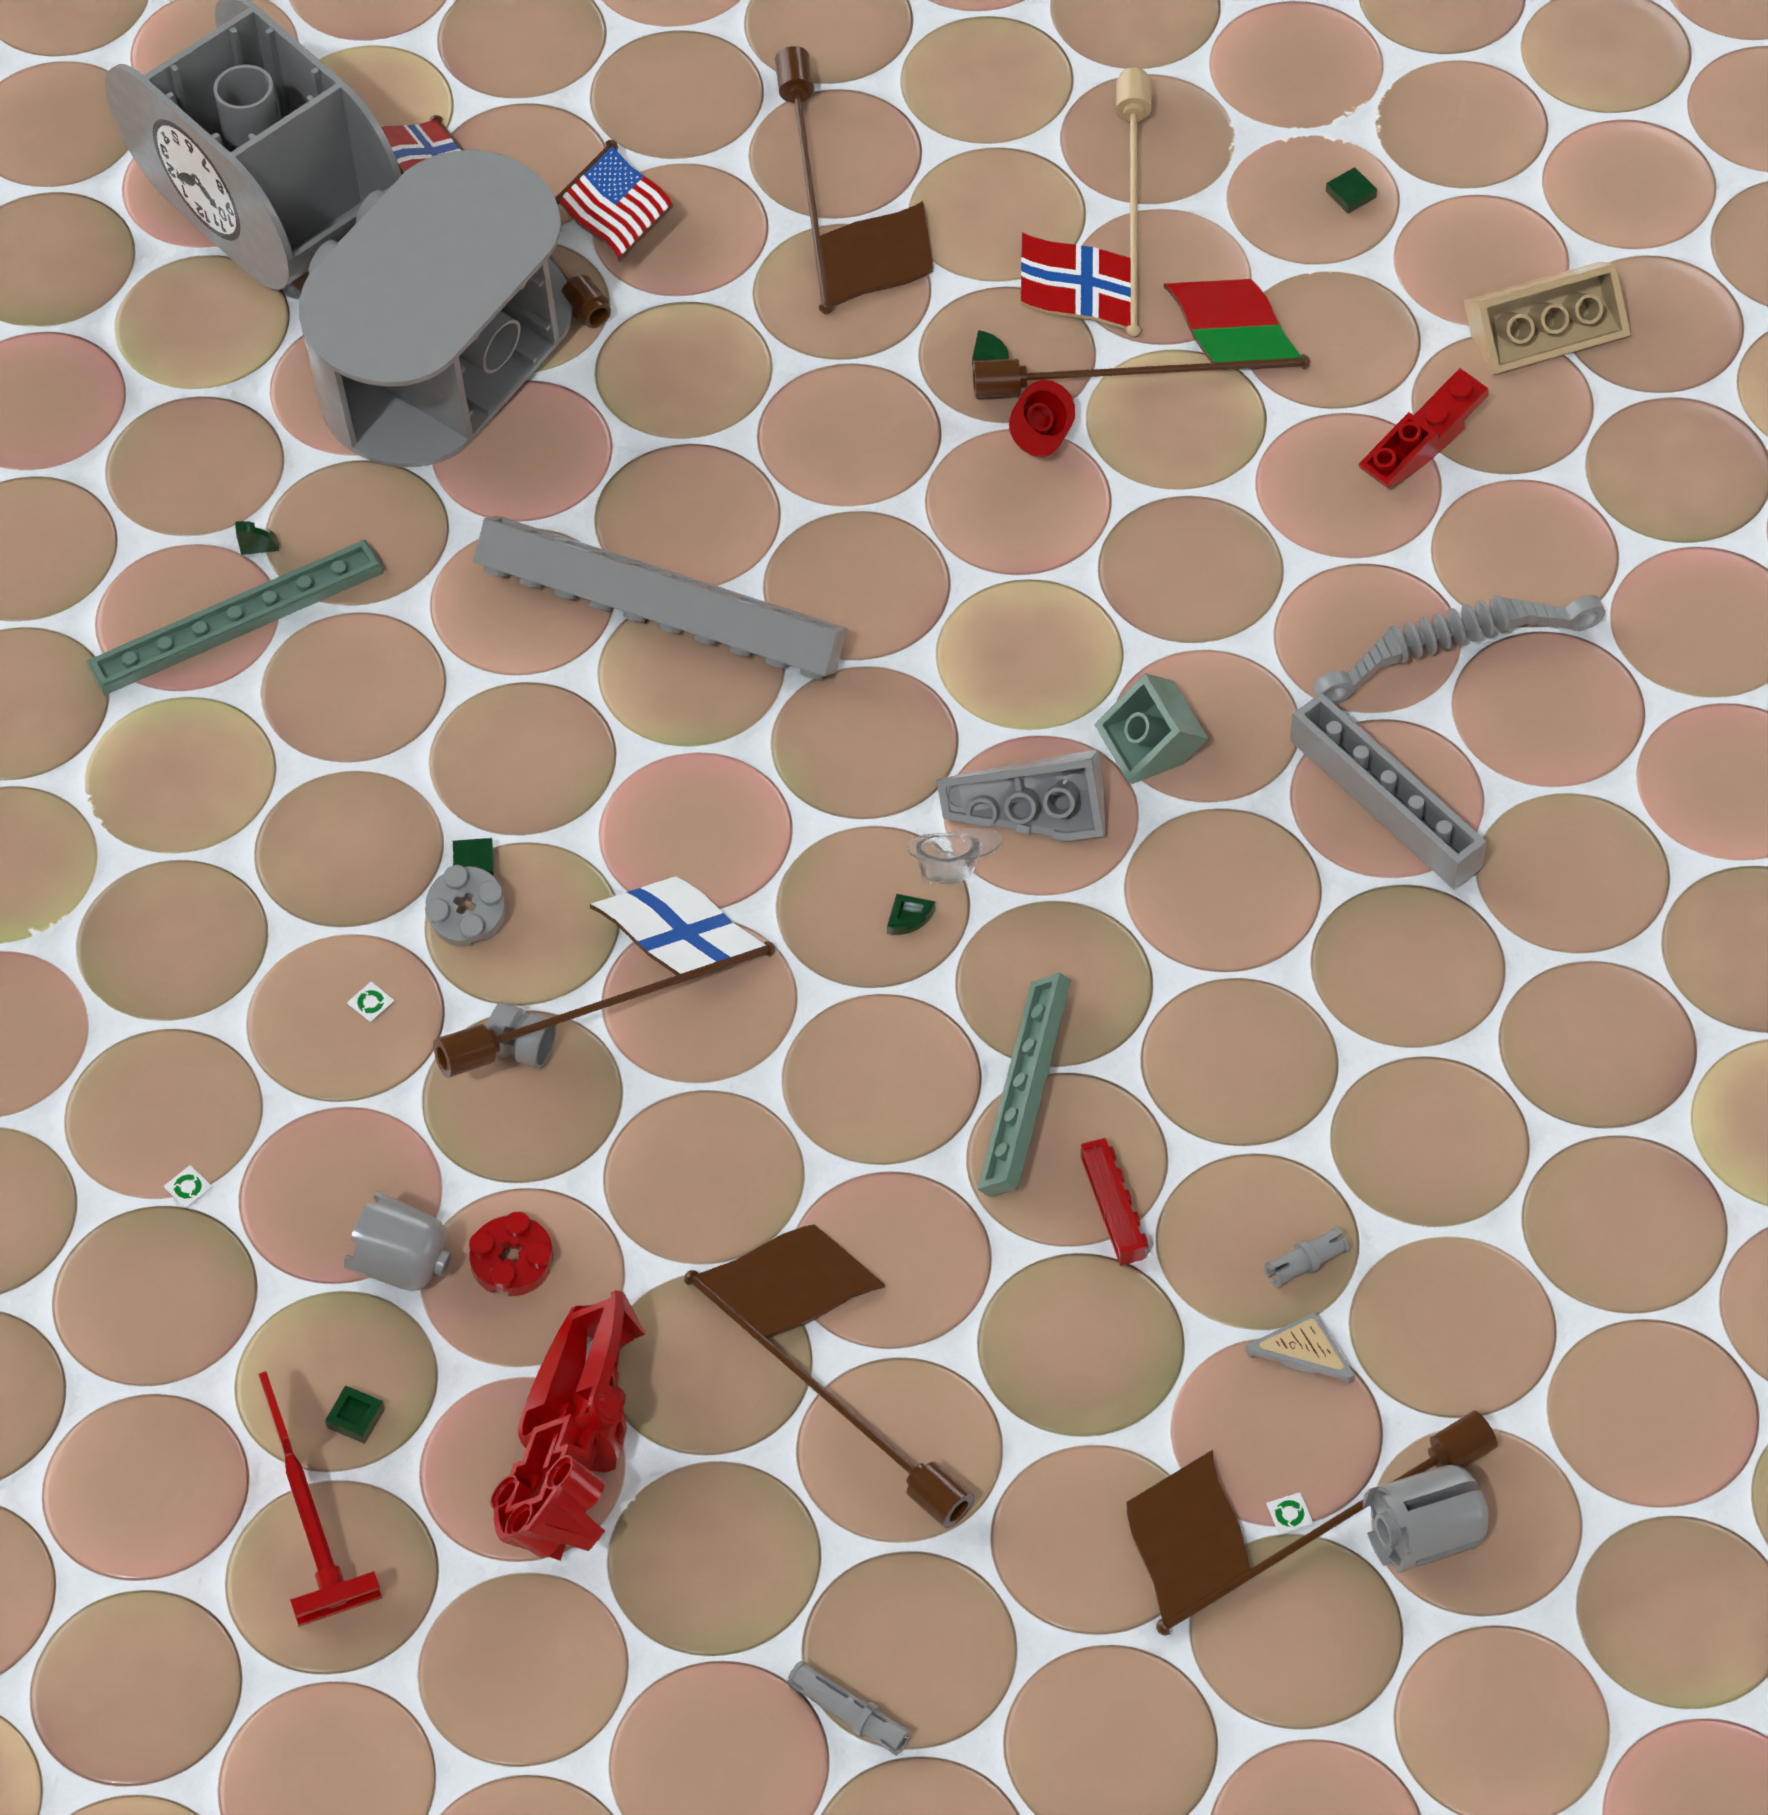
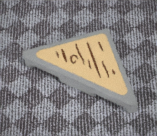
(1303, 1347)

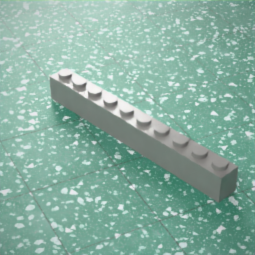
(660, 596)

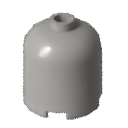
(398, 1244)

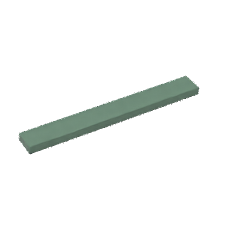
(234, 617)

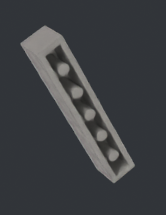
(1388, 791)

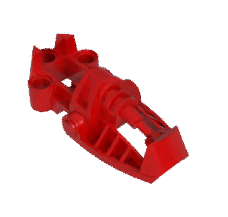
(568, 1429)

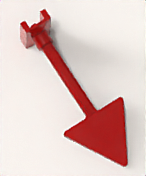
(333, 1593)

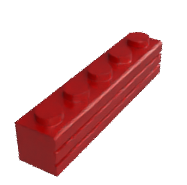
(1113, 1201)

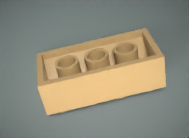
(1548, 317)

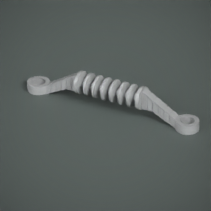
(1503, 612)

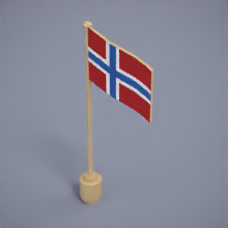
(1086, 279)

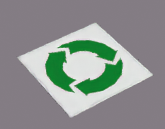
(370, 1001)
(187, 1186)
(1289, 1513)

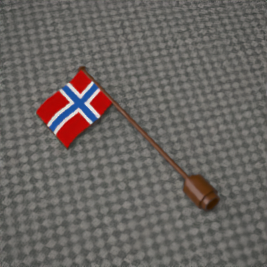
(421, 141)

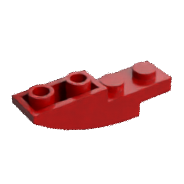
(1427, 432)

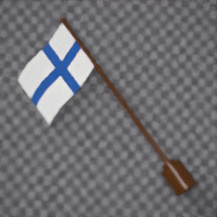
(667, 922)

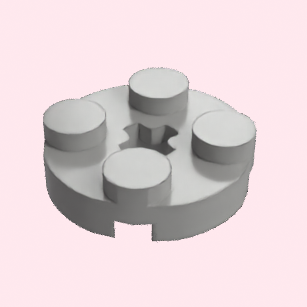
(457, 885)

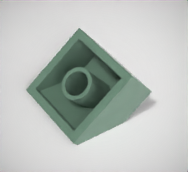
(1150, 729)

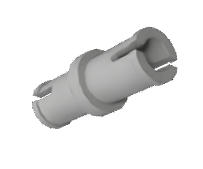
(1306, 1257)

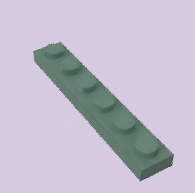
(1024, 1085)

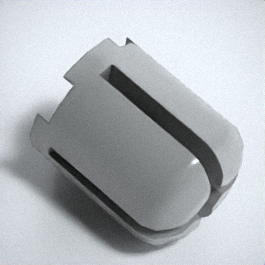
(1426, 1517)

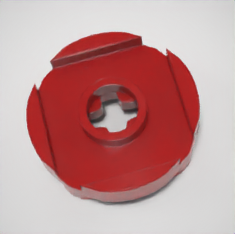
(506, 1233)

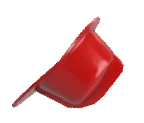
(1042, 418)

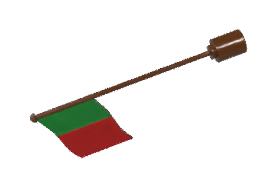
(1225, 318)

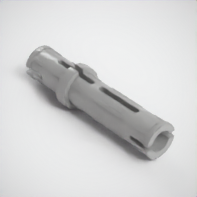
(863, 1717)

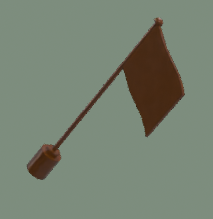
(867, 252)
(792, 1285)
(1198, 1546)

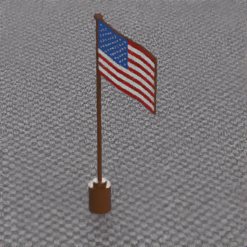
(614, 201)

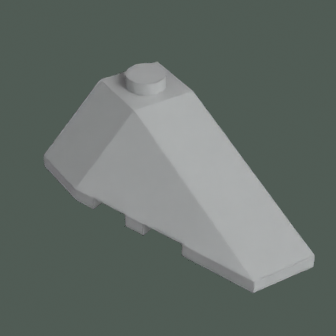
(1040, 797)

